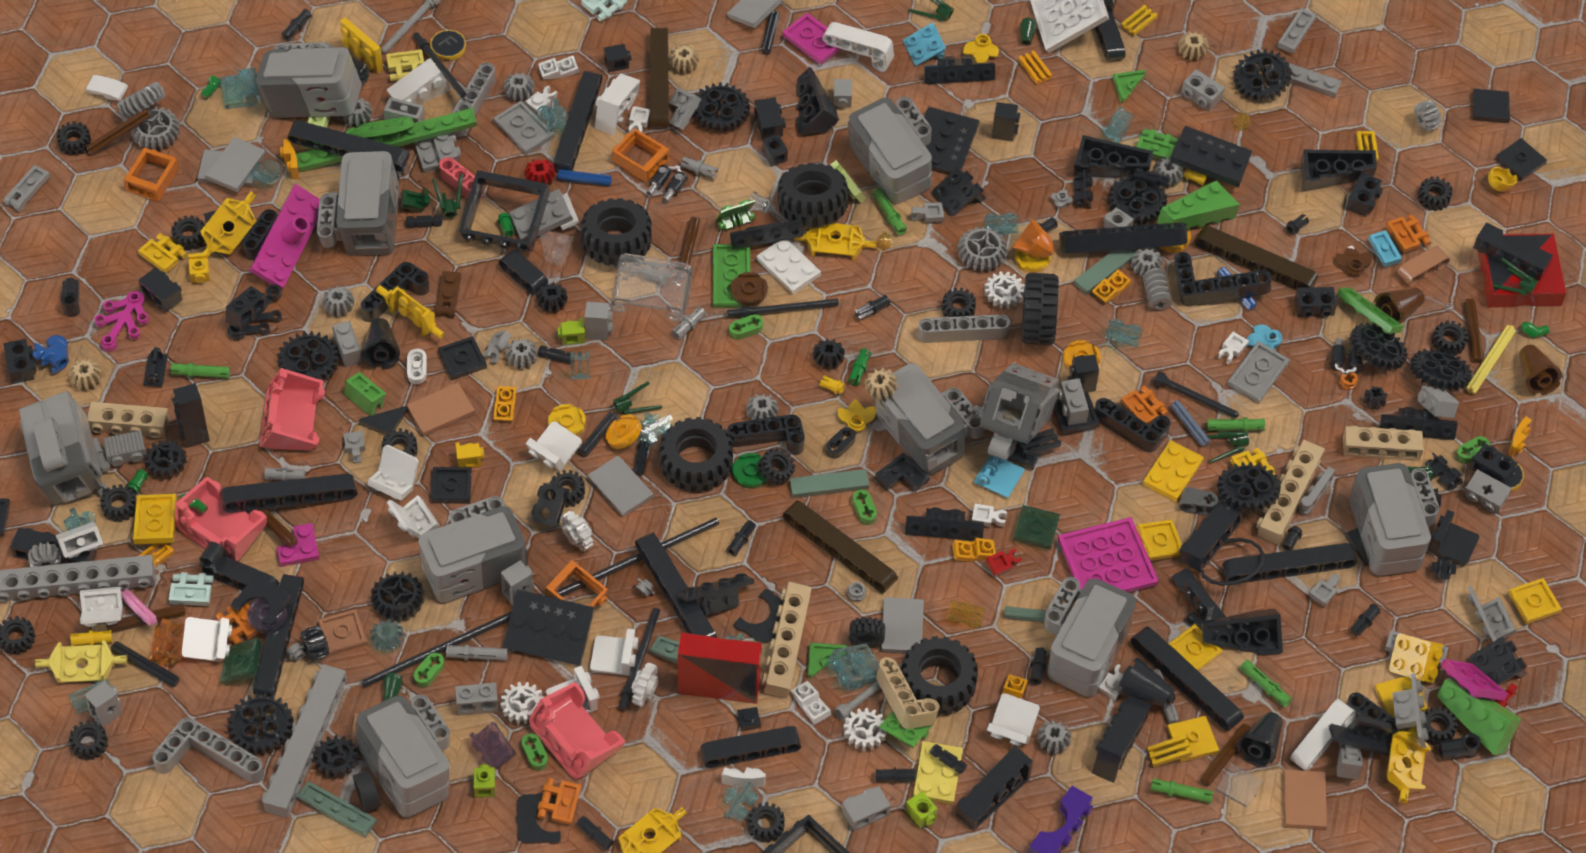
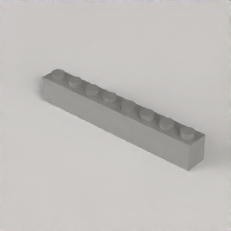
(306, 736)

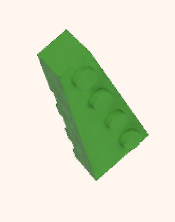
(1200, 207)
(1481, 716)

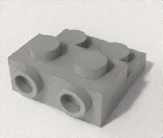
(434, 149)

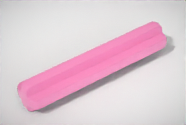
(138, 607)

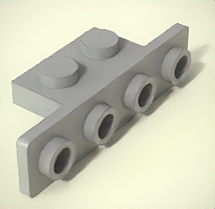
(1494, 616)
(1408, 709)

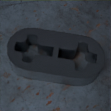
(843, 444)

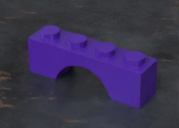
(1074, 807)

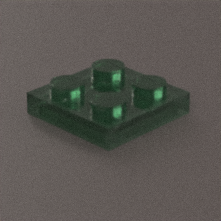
(1036, 527)
(241, 662)

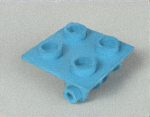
(925, 44)
(999, 476)

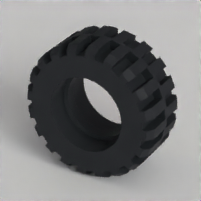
(813, 194)
(615, 216)
(1040, 308)
(696, 434)
(946, 654)

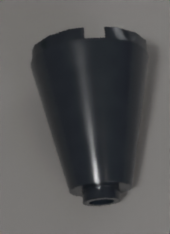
(380, 345)
(1146, 685)
(1261, 741)

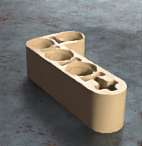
(908, 710)

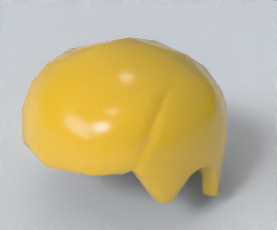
(1501, 179)

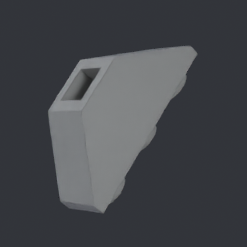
(1349, 761)

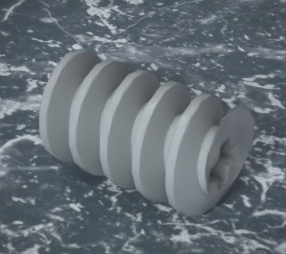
(1156, 289)

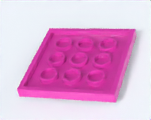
(1110, 554)

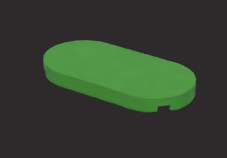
(382, 127)

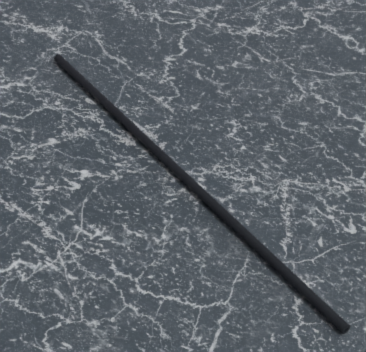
(506, 617)

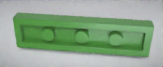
(1371, 311)

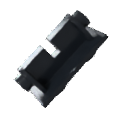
(1085, 196)
(155, 368)
(1450, 476)

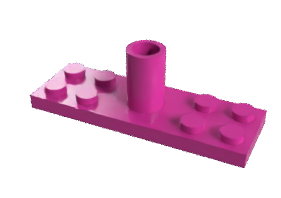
(287, 237)

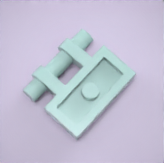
(600, 5)
(191, 594)

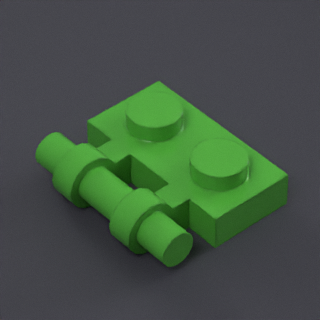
(1161, 146)

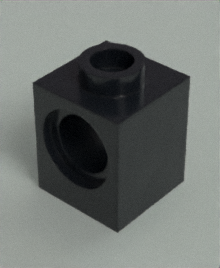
(617, 58)
(774, 150)

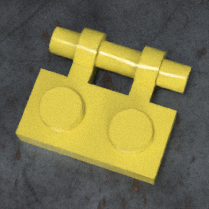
(403, 61)

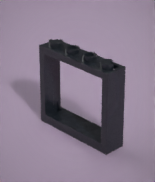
(486, 178)
(801, 827)

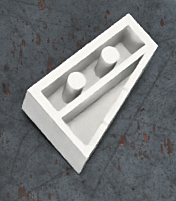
(420, 84)
(614, 102)

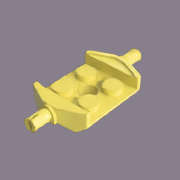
(66, 658)

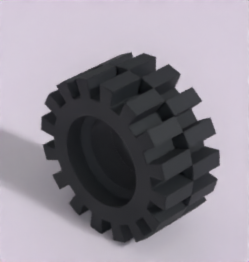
(73, 130)
(1438, 186)
(185, 225)
(958, 296)
(1453, 330)
(402, 437)
(782, 460)
(569, 479)
(118, 512)
(867, 631)
(20, 644)
(1444, 718)
(88, 750)
(766, 833)

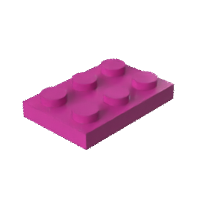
(807, 36)
(1473, 680)

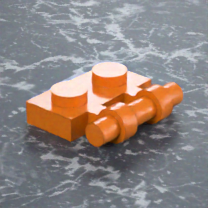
(1403, 233)
(1138, 405)
(241, 620)
(565, 803)

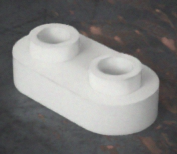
(416, 367)

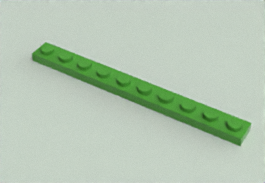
(418, 132)

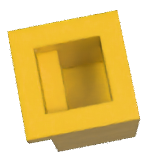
(199, 268)
(469, 455)

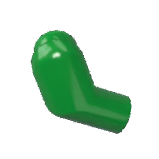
(214, 83)
(1534, 331)
(198, 505)

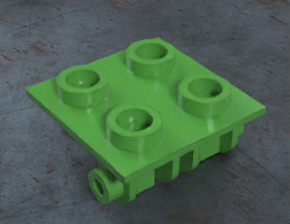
(741, 212)
(908, 736)

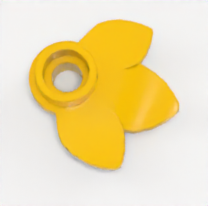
(981, 48)
(857, 414)

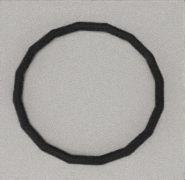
(1245, 578)

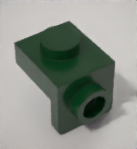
(414, 201)

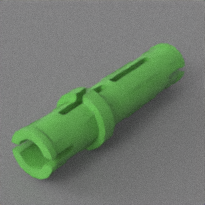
(893, 217)
(200, 370)
(1235, 424)
(1272, 689)
(1172, 788)

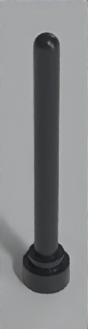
(1163, 380)

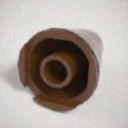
(1400, 303)
(1539, 371)

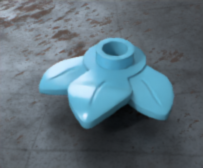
(1263, 335)

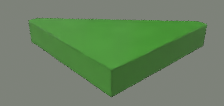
(1127, 82)
(819, 656)

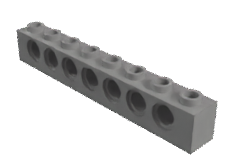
(81, 572)

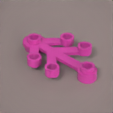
(122, 318)

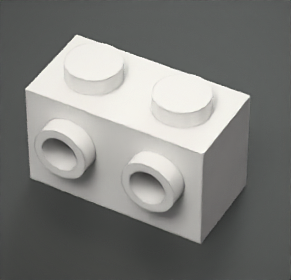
(79, 540)

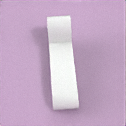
(861, 42)
(1320, 737)

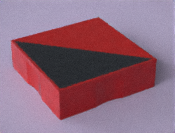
(1548, 291)
(719, 668)

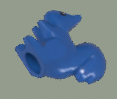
(55, 354)

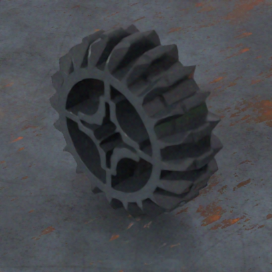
(405, 603)

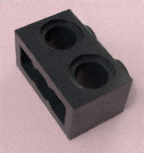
(1364, 194)
(1315, 302)
(245, 308)
(17, 361)
(1494, 464)
(555, 506)

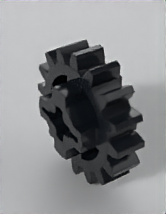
(164, 459)
(337, 759)

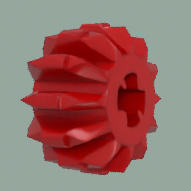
(540, 171)

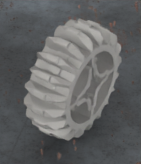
(141, 100)
(156, 132)
(982, 249)

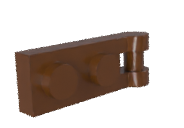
(448, 293)

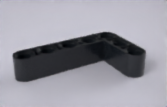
(1218, 288)

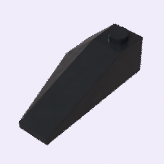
(814, 106)
(1250, 631)

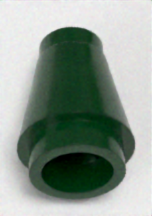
(1027, 30)
(392, 685)

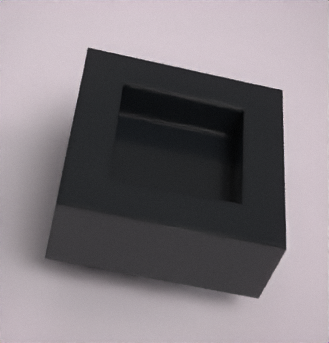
(749, 718)

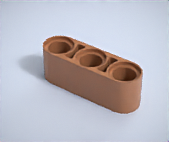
(1423, 266)

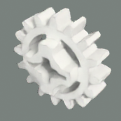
(1004, 290)
(577, 530)
(644, 684)
(520, 702)
(863, 731)

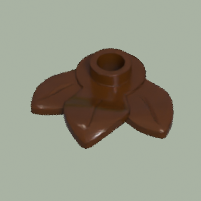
(1354, 261)

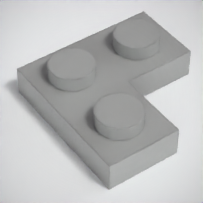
(686, 105)

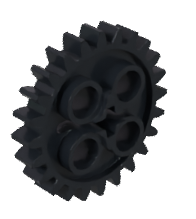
(1277, 68)
(732, 112)
(1137, 198)
(1378, 347)
(293, 356)
(1440, 369)
(1248, 487)
(280, 720)

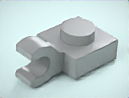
(931, 212)
(498, 342)
(354, 443)
(1325, 591)

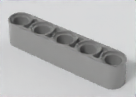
(476, 91)
(974, 328)

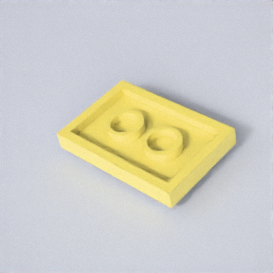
(935, 777)

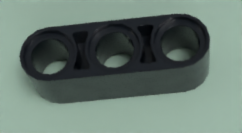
(258, 234)
(523, 271)
(1368, 708)

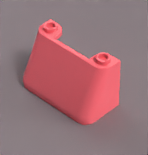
(291, 411)
(230, 530)
(572, 732)

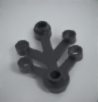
(270, 290)

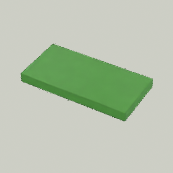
(726, 267)

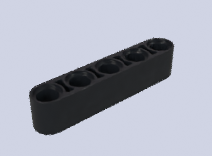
(750, 747)

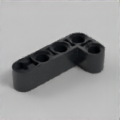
(1110, 36)
(406, 277)
(1111, 414)
(743, 435)
(228, 570)

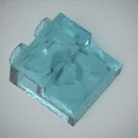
(241, 89)
(854, 666)

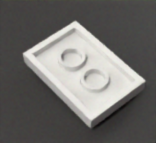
(788, 266)

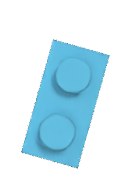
(1385, 248)

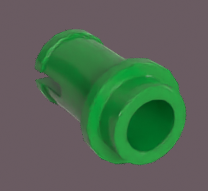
(504, 220)
(137, 481)

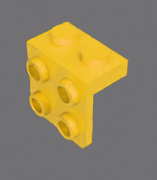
(1416, 656)

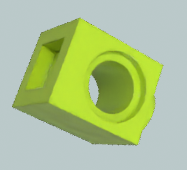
(920, 802)

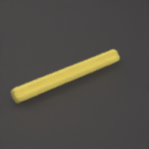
(1490, 359)

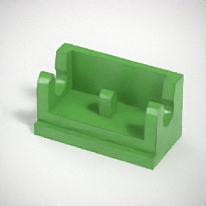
(364, 393)

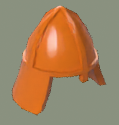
(1034, 241)

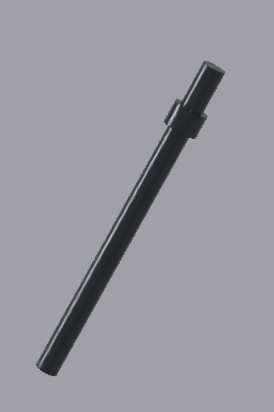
(425, 46)
(746, 311)
(627, 690)

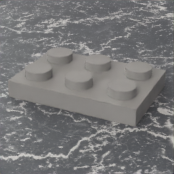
(555, 214)

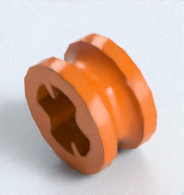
(1348, 385)

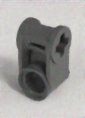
(1197, 501)

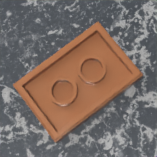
(440, 409)
(1305, 799)

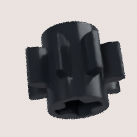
(1375, 398)
(1443, 568)

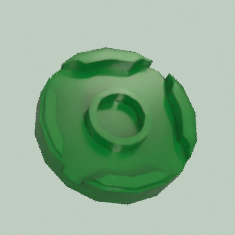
(746, 471)

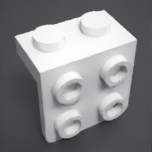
(555, 446)
(395, 473)
(413, 517)
(101, 606)
(206, 639)
(614, 654)
(583, 680)
(1014, 719)

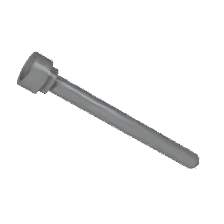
(414, 18)
(844, 710)

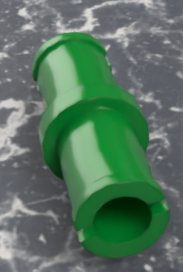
(859, 367)

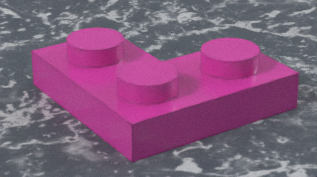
(304, 551)

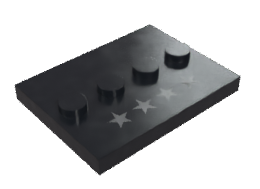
(950, 139)
(1211, 156)
(549, 627)

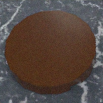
(749, 289)

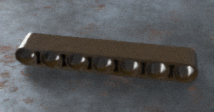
(659, 77)
(1255, 258)
(840, 546)

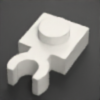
(539, 99)
(639, 118)
(1233, 346)
(987, 515)
(1111, 684)

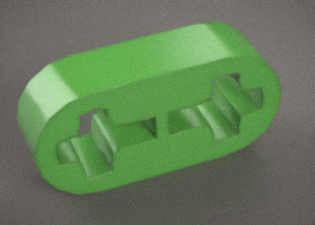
(746, 327)
(1470, 447)
(868, 505)
(432, 671)
(530, 754)

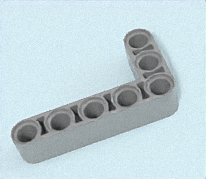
(209, 748)

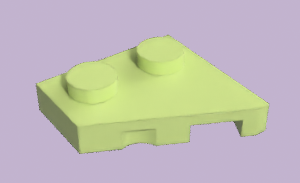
(854, 191)

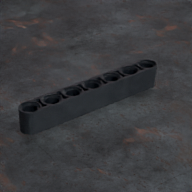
(578, 121)
(342, 143)
(1123, 237)
(288, 493)
(1292, 563)
(671, 583)
(278, 641)
(1187, 678)

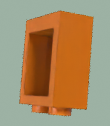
(645, 172)
(147, 189)
(567, 572)

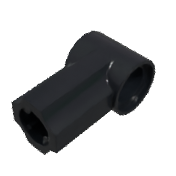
(70, 297)
(1458, 747)

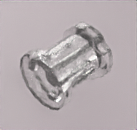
(761, 202)

